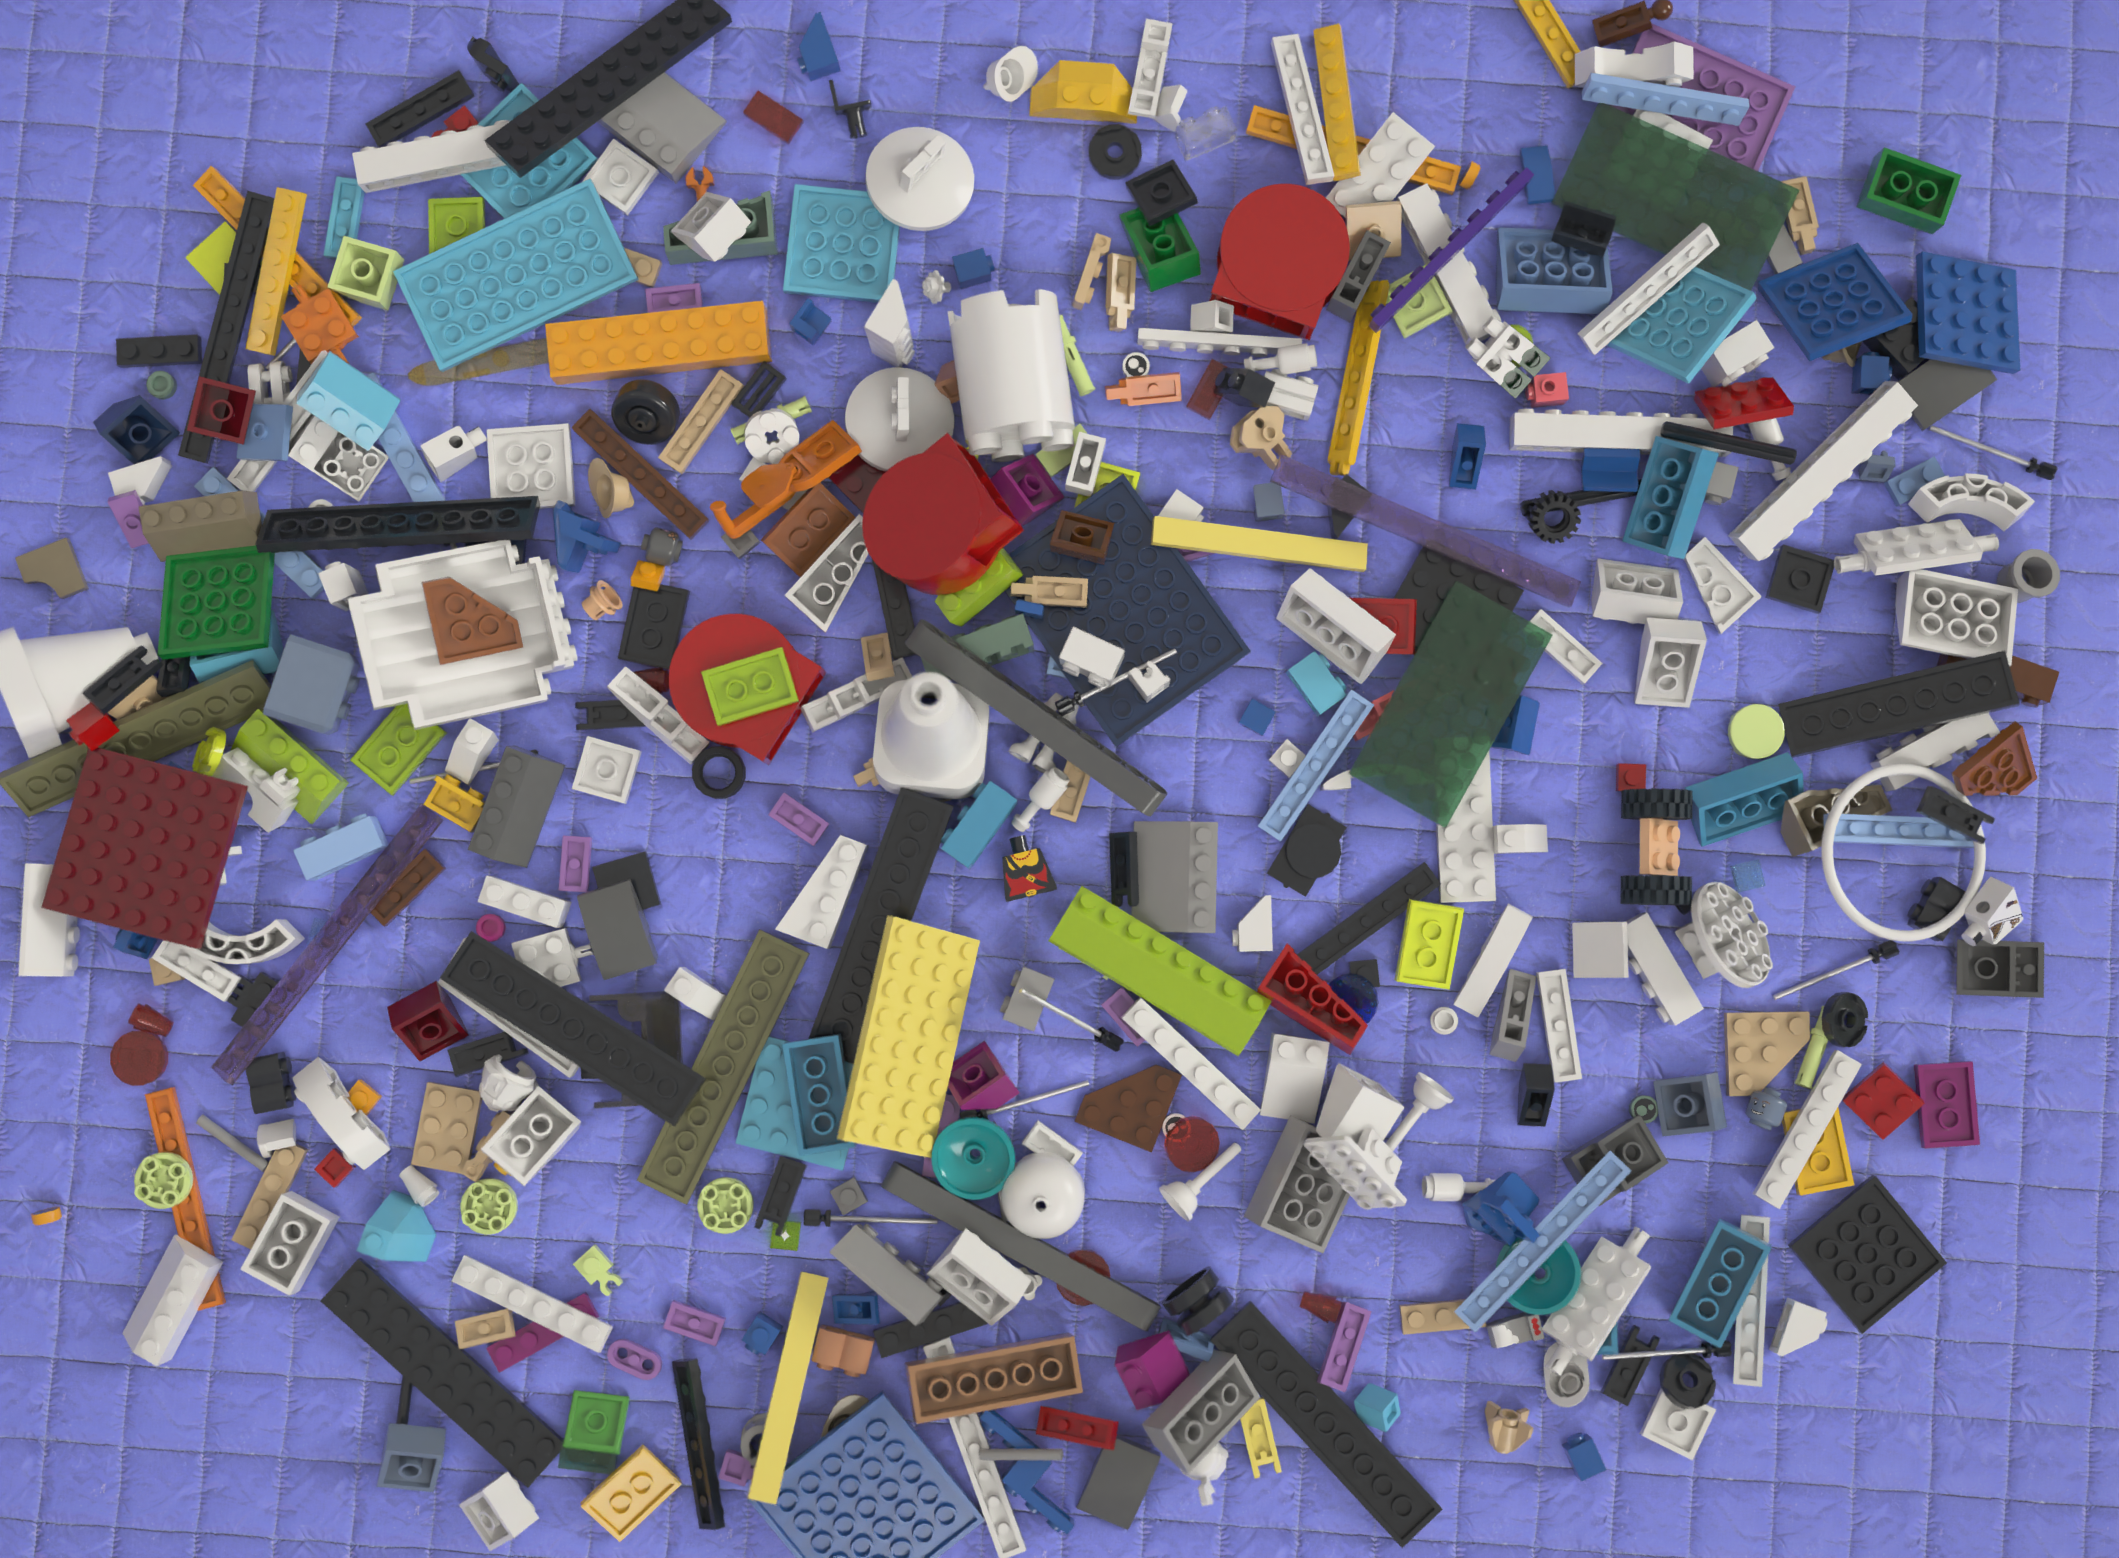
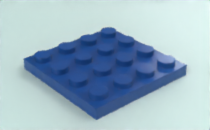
(1834, 301)
(1967, 313)

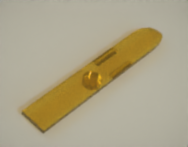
(487, 363)

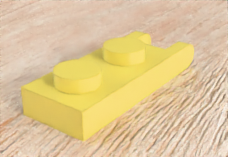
(1259, 1438)

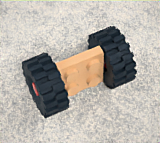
(1658, 846)

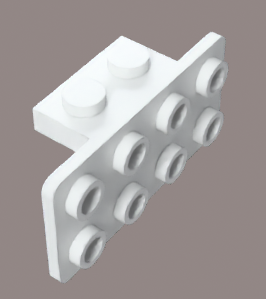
(1361, 1169)

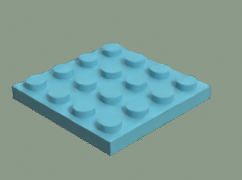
(557, 173)
(839, 245)
(1685, 324)
(768, 1111)

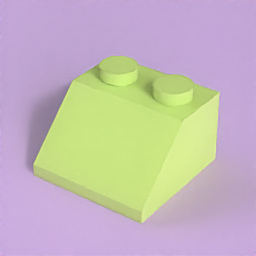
(365, 272)

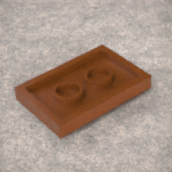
(808, 529)

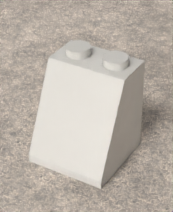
(1355, 1105)

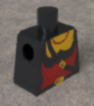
(1025, 871)

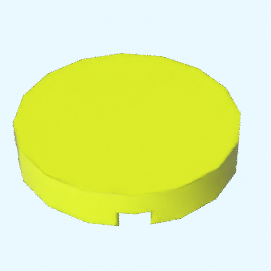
(209, 752)

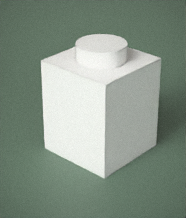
(1212, 317)

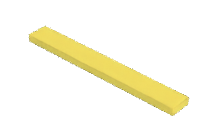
(1259, 544)
(787, 1388)

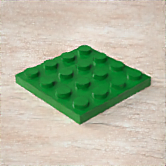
(216, 602)

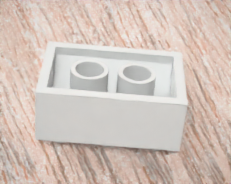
(1635, 592)
(979, 1277)

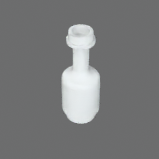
(1288, 360)
(1770, 432)
(1043, 795)
(1449, 1186)

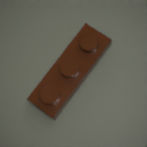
(408, 886)

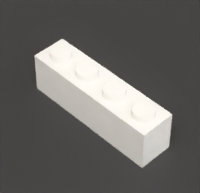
(1659, 972)

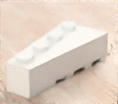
(830, 577)
(1934, 746)
(824, 898)

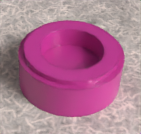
(490, 927)

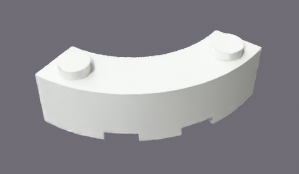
(1662, 64)
(1972, 495)
(253, 948)
(327, 1100)

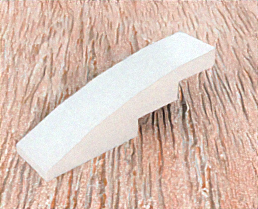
(850, 698)
(657, 715)
(1493, 960)

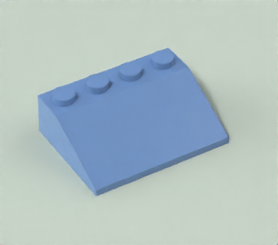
(1549, 276)

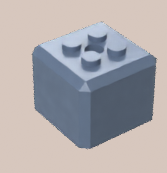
(312, 686)

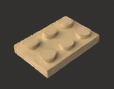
(446, 1127)

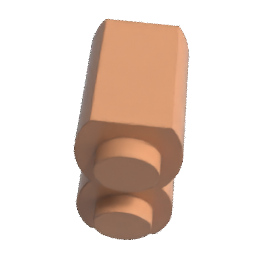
(843, 1350)

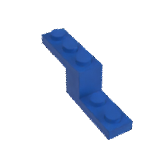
(1024, 1474)

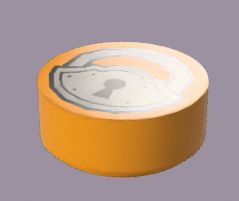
(1469, 175)
(46, 1216)

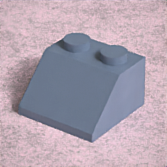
(1690, 1104)
(411, 1457)

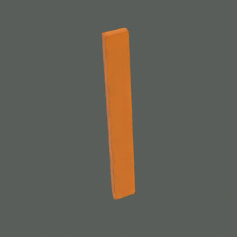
(190, 1213)

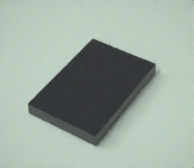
(653, 626)

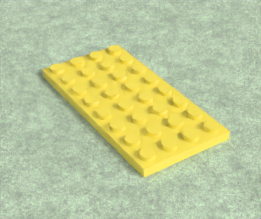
(908, 1038)

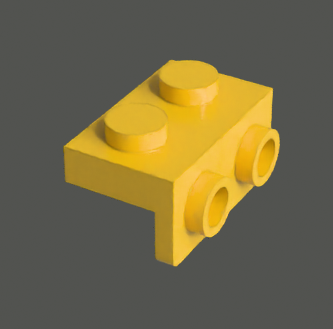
(455, 802)

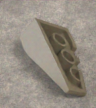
(1803, 814)

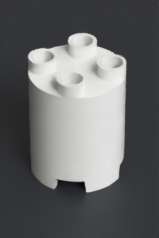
(1011, 375)

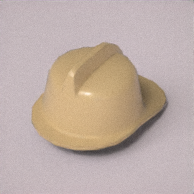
(608, 489)

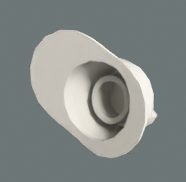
(1012, 73)
(1573, 1383)

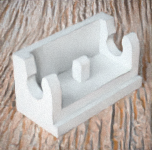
(1151, 683)

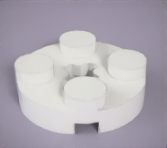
(765, 422)

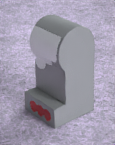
(1515, 1329)

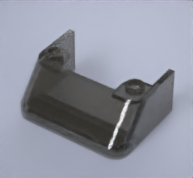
(659, 1026)

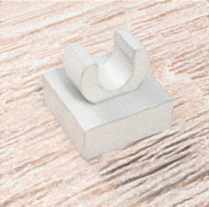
(280, 787)

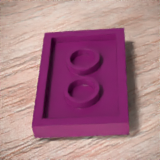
(1950, 1104)

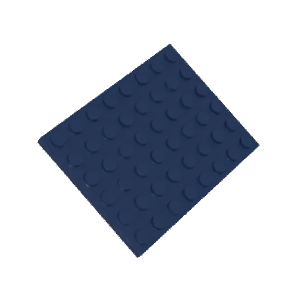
(1137, 601)

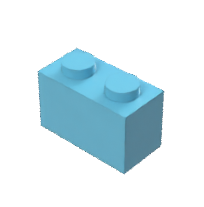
(1317, 683)

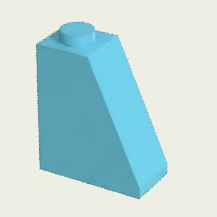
(398, 1231)

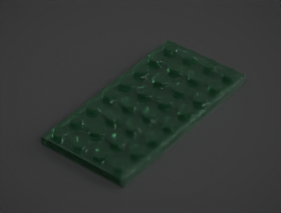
(1669, 187)
(1450, 704)

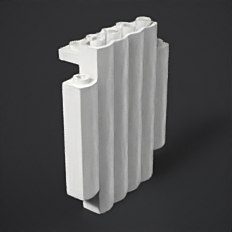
(401, 648)

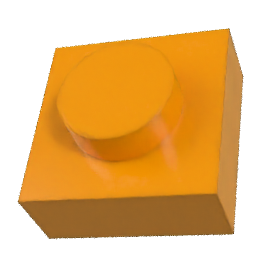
(647, 575)
(363, 1097)

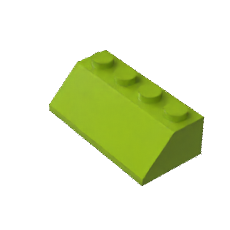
(277, 748)

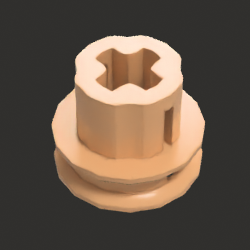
(601, 601)

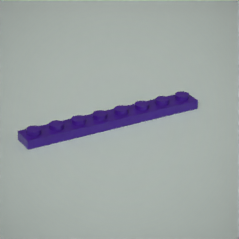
(1458, 241)

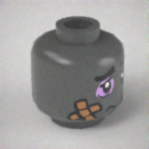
(662, 546)

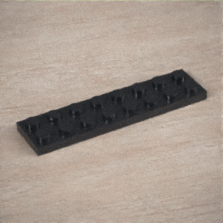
(1899, 704)

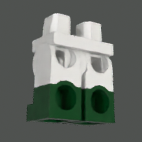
(1498, 352)

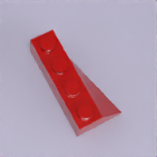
(1311, 1002)

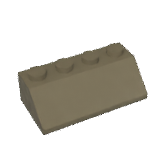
(202, 523)

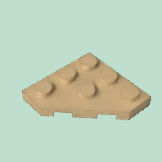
(1760, 1047)

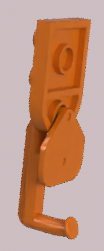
(797, 471)

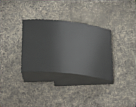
(1942, 387)
(617, 929)
(2000, 969)
(1629, 1143)
(1119, 1482)

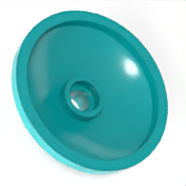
(967, 1174)
(1554, 1289)

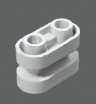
(278, 375)

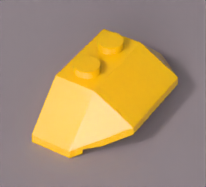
(1082, 93)

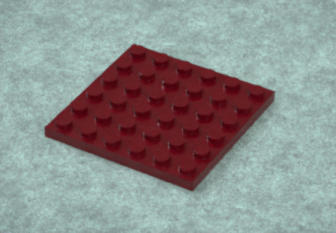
(145, 847)

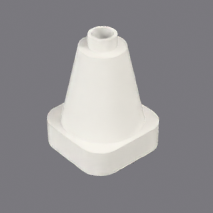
(47, 676)
(931, 747)

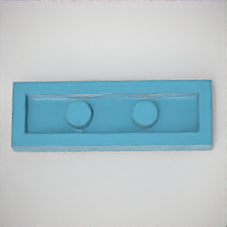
(344, 214)

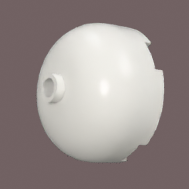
(1045, 1179)

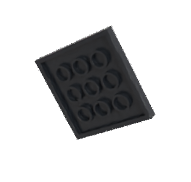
(1434, 576)
(1867, 1254)

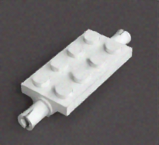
(1915, 548)
(1605, 1289)

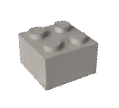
(1020, 1008)

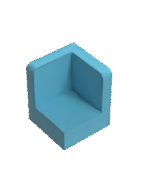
(1377, 1407)

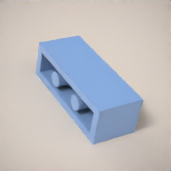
(340, 847)

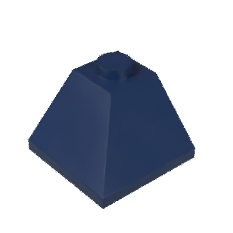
(135, 429)

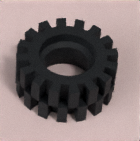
(1542, 506)

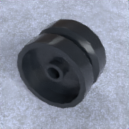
(1197, 1301)

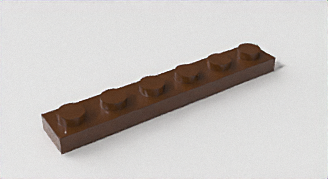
(640, 474)

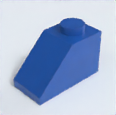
(817, 52)
(1467, 456)

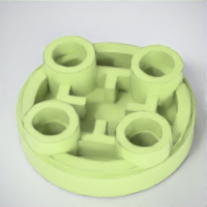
(1756, 731)
(163, 1180)
(725, 1205)
(488, 1206)

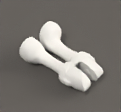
(1025, 750)

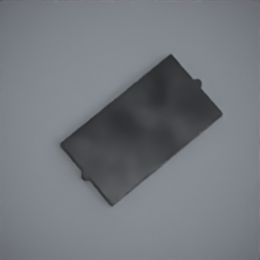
(1281, 868)

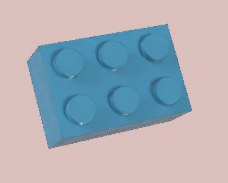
(978, 824)

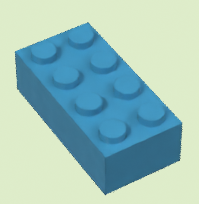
(817, 1092)
(1720, 1283)

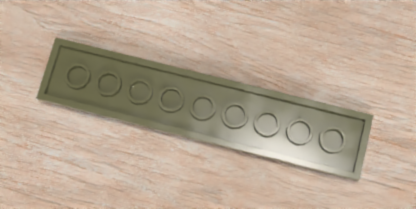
(143, 734)
(726, 1064)

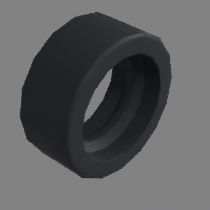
(704, 757)

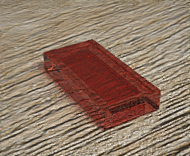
(773, 117)
(1203, 399)

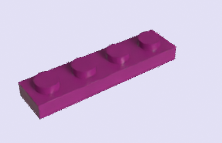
(532, 1338)

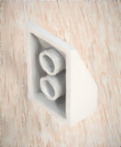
(1669, 662)
(1294, 1077)
(531, 1136)

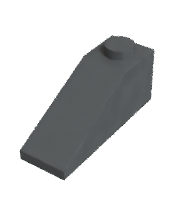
(1358, 276)

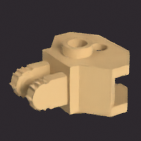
(1259, 433)

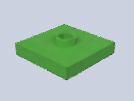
(596, 1422)

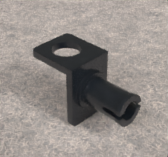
(853, 113)

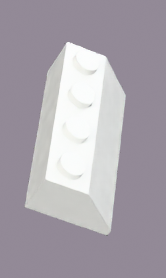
(889, 328)
(1335, 625)
(46, 935)
(170, 1301)

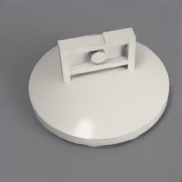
(919, 178)
(896, 416)
(1725, 937)

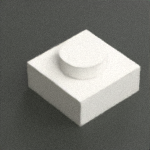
(1287, 758)

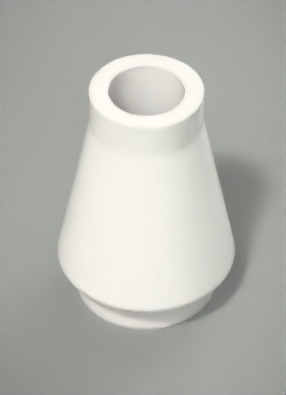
(419, 1186)

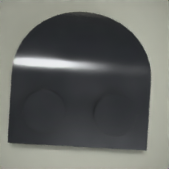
(491, 65)

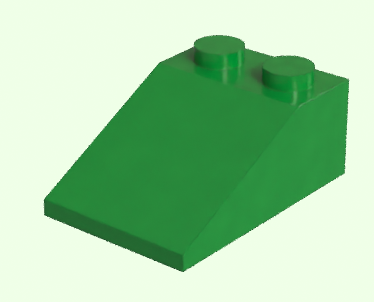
(1162, 250)

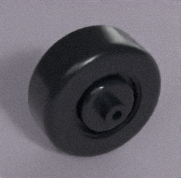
(645, 412)

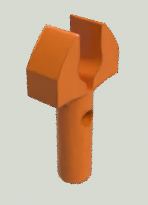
(707, 181)

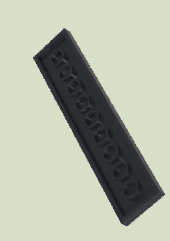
(606, 83)
(398, 524)
(890, 890)
(573, 1028)
(443, 1372)
(1327, 1425)

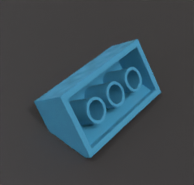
(1670, 497)
(1744, 798)

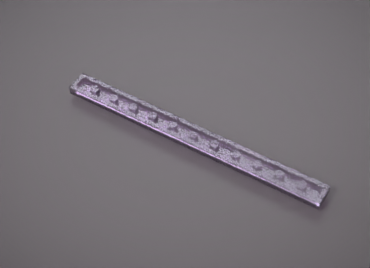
(1425, 531)
(326, 944)

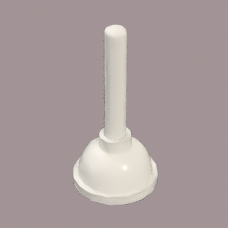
(1428, 1096)
(1183, 1196)

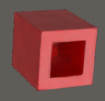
(91, 727)

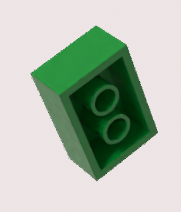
(1908, 191)

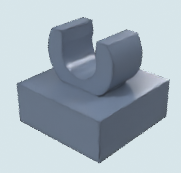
(1877, 468)

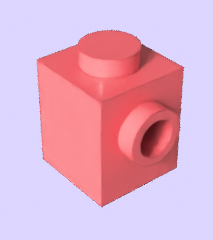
(1547, 390)

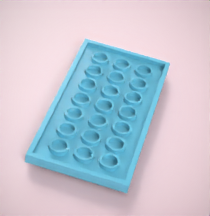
(515, 275)

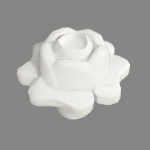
(935, 286)

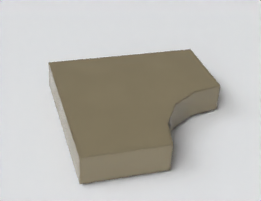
(54, 566)

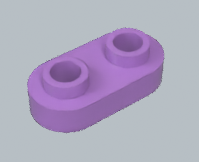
(635, 1359)

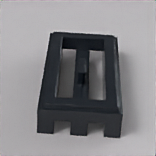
(751, 383)

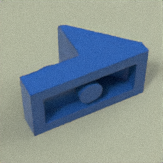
(856, 1308)

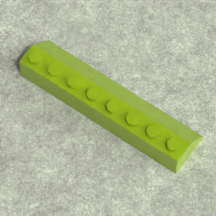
(1160, 971)

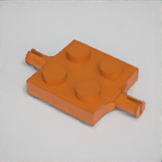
(319, 324)

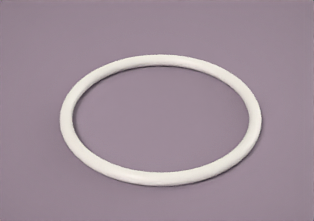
(1828, 862)

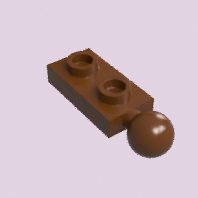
(1630, 21)

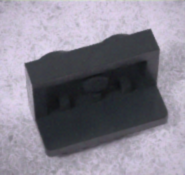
(1584, 229)

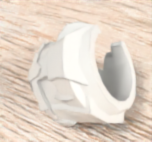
(504, 1089)

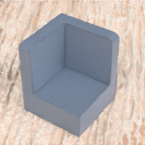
(1268, 502)

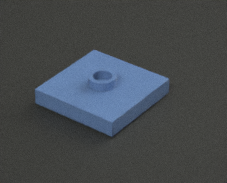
(267, 433)

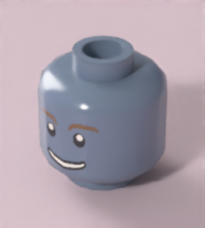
(1766, 1108)

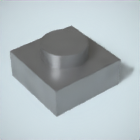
(742, 544)
(848, 1196)

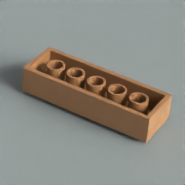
(993, 1377)

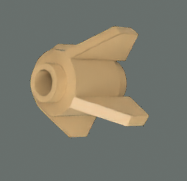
(1507, 1427)

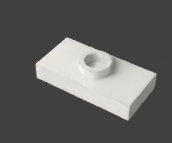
(1043, 1139)

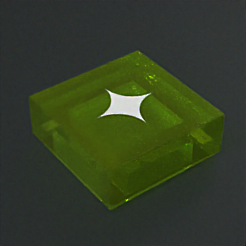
(790, 1237)

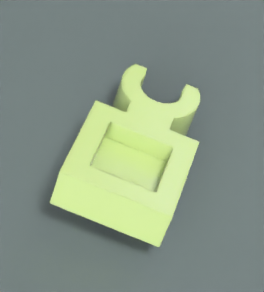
(595, 1266)

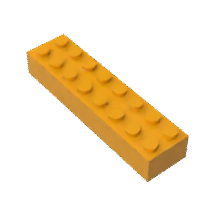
(658, 342)

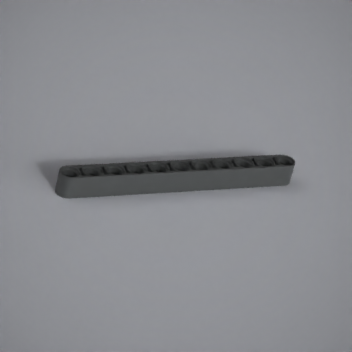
(1035, 717)
(1020, 1247)

